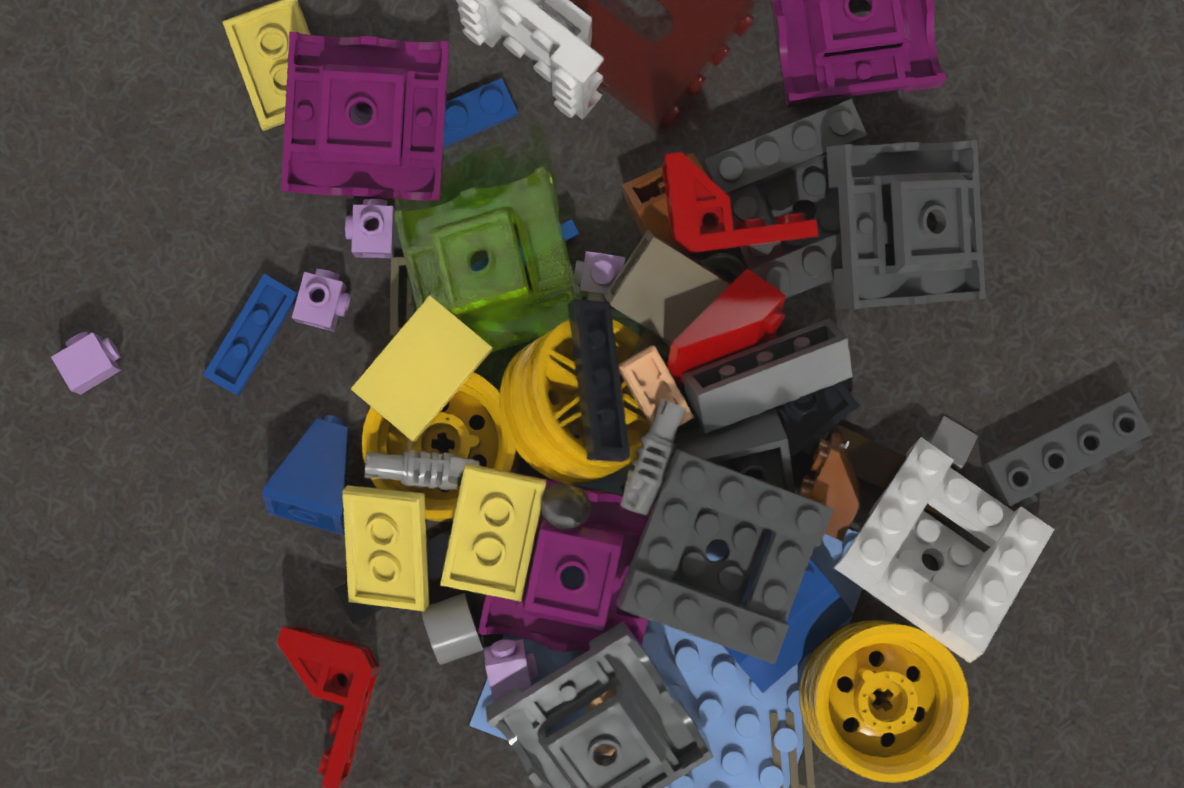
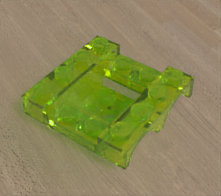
(498, 298)

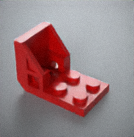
(694, 194)
(318, 663)

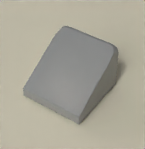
(953, 441)

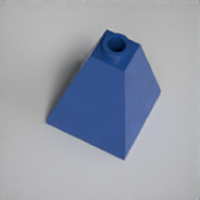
(312, 478)

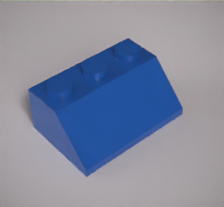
(812, 618)

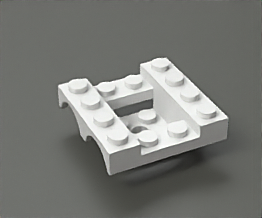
(550, 34)
(971, 588)

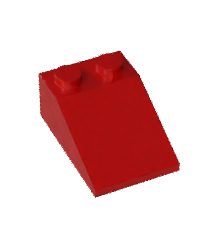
(736, 321)

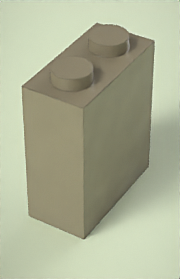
(664, 287)

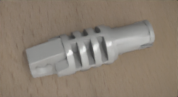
(654, 456)
(418, 468)

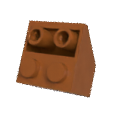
(648, 204)
(833, 484)

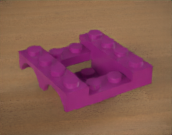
(818, 27)
(339, 158)
(566, 615)

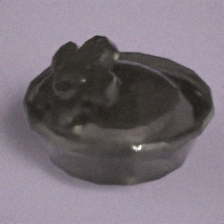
(565, 506)

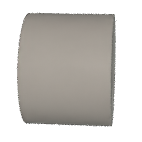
(452, 629)

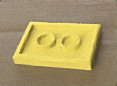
(261, 52)
(421, 368)
(493, 532)
(386, 547)

